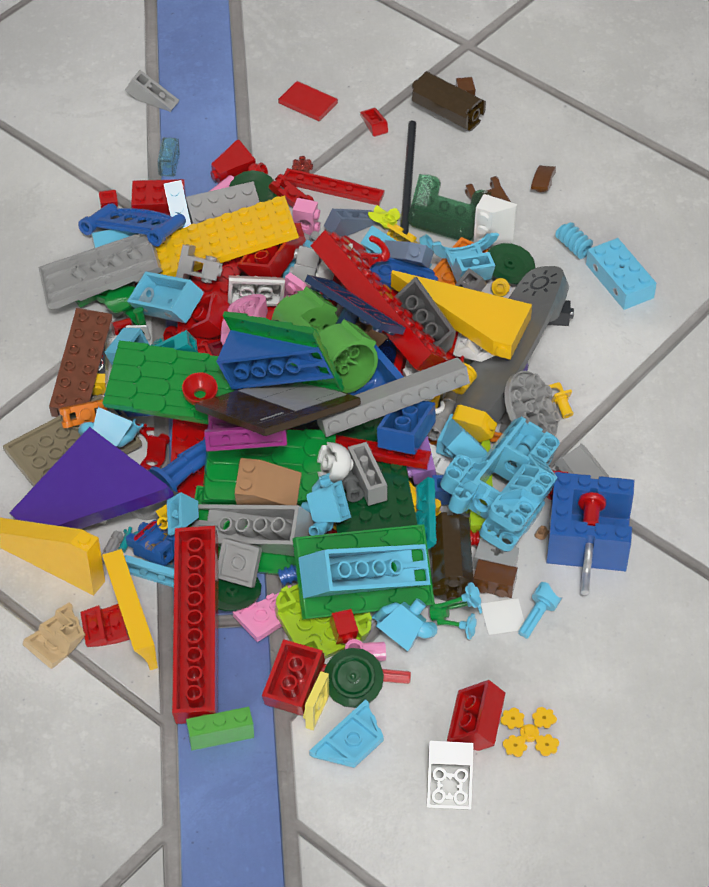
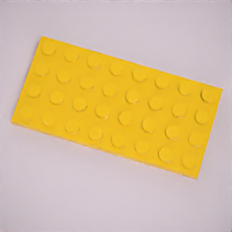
(231, 234)

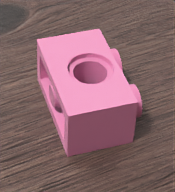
(307, 214)

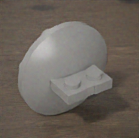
(530, 398)

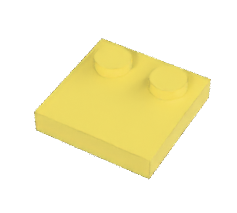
(316, 701)

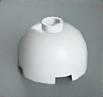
(334, 460)

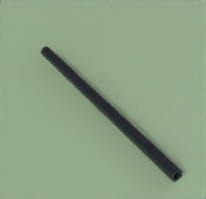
(408, 175)

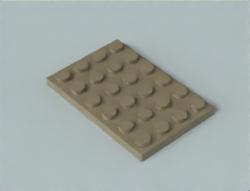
(43, 446)

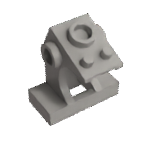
(211, 268)

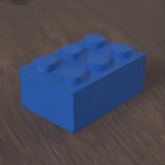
(406, 427)

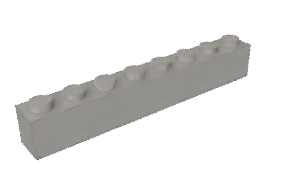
(398, 395)

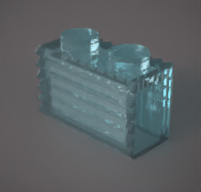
(168, 156)

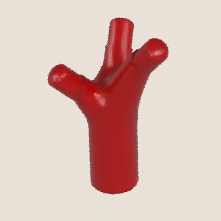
(144, 429)

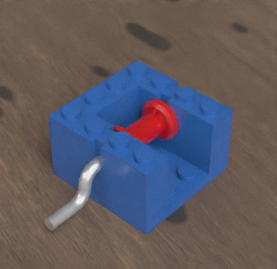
(590, 523)

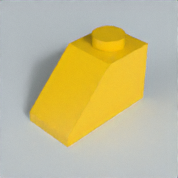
(475, 422)

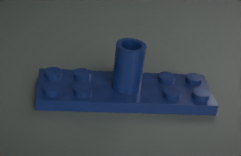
(354, 306)

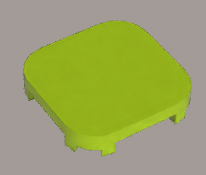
(313, 632)

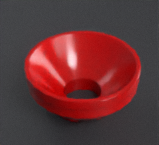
(199, 382)

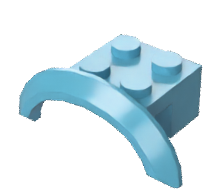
(469, 257)

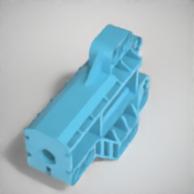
(522, 500)

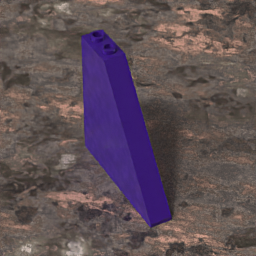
(90, 486)

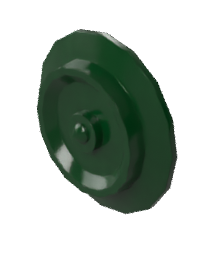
(261, 182)
(511, 262)
(236, 596)
(354, 677)

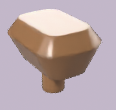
(541, 532)

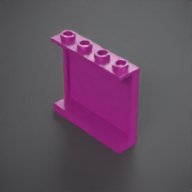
(227, 436)

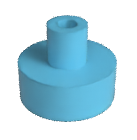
(426, 240)

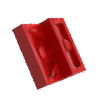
(103, 626)

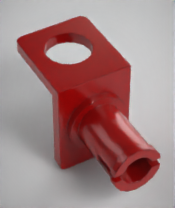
(156, 450)

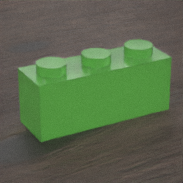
(220, 728)

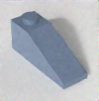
(348, 221)
(410, 252)

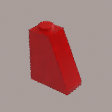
(231, 162)

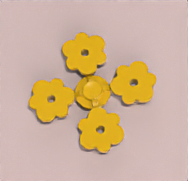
(529, 732)

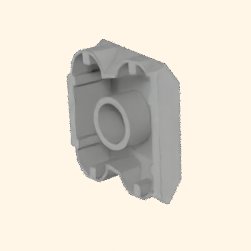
(581, 462)

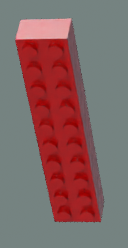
(359, 280)
(195, 623)

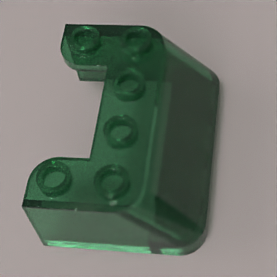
(440, 213)

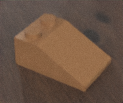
(266, 484)

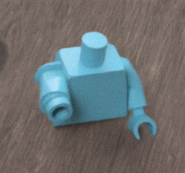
(112, 427)
(326, 504)
(405, 623)

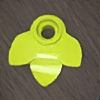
(384, 217)

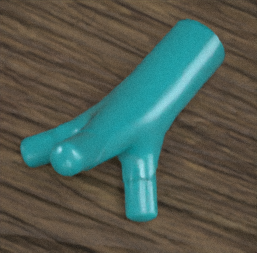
(123, 545)

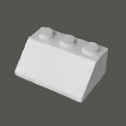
(495, 216)
(243, 286)

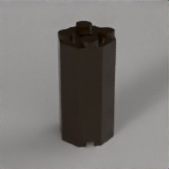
(448, 100)
(451, 556)

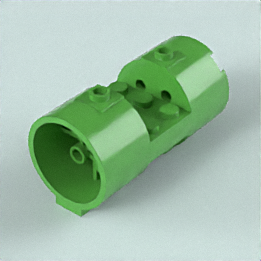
(346, 342)

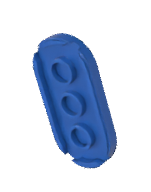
(384, 270)

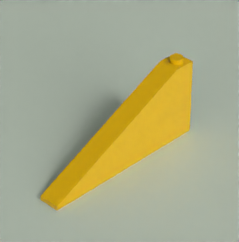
(481, 317)
(57, 550)

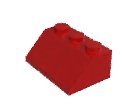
(477, 715)

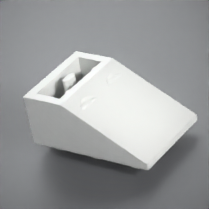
(450, 775)

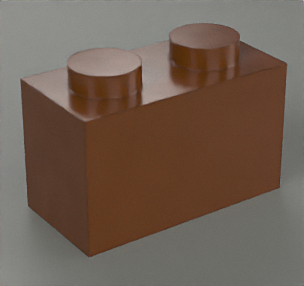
(495, 578)

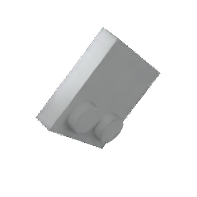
(239, 562)

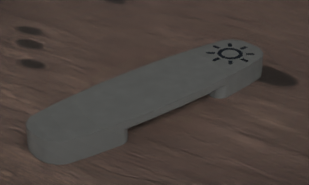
(546, 291)

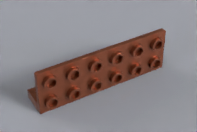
(80, 359)

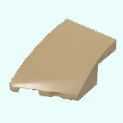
(56, 637)

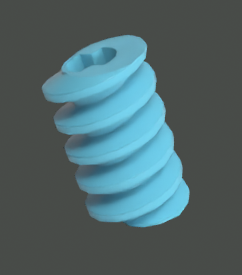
(574, 239)

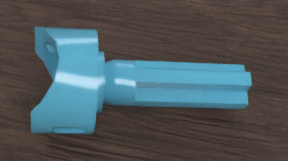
(545, 600)

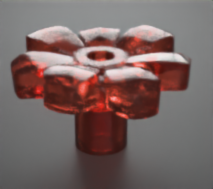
(302, 164)

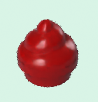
(170, 332)

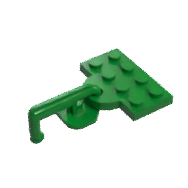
(117, 302)

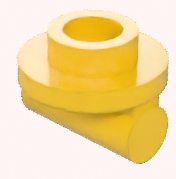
(500, 287)

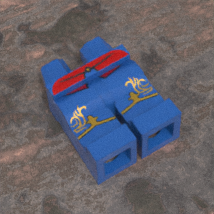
(152, 543)

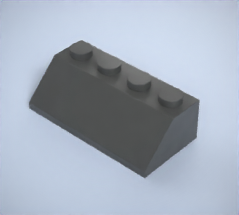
(427, 313)

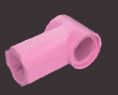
(378, 649)

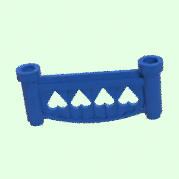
(155, 233)

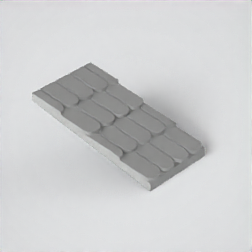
(98, 270)

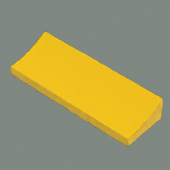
(130, 607)

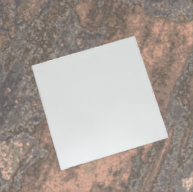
(502, 616)

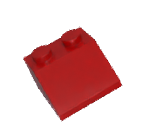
(207, 317)

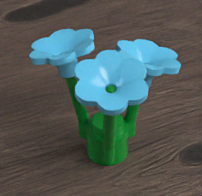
(440, 611)

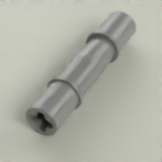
(441, 418)

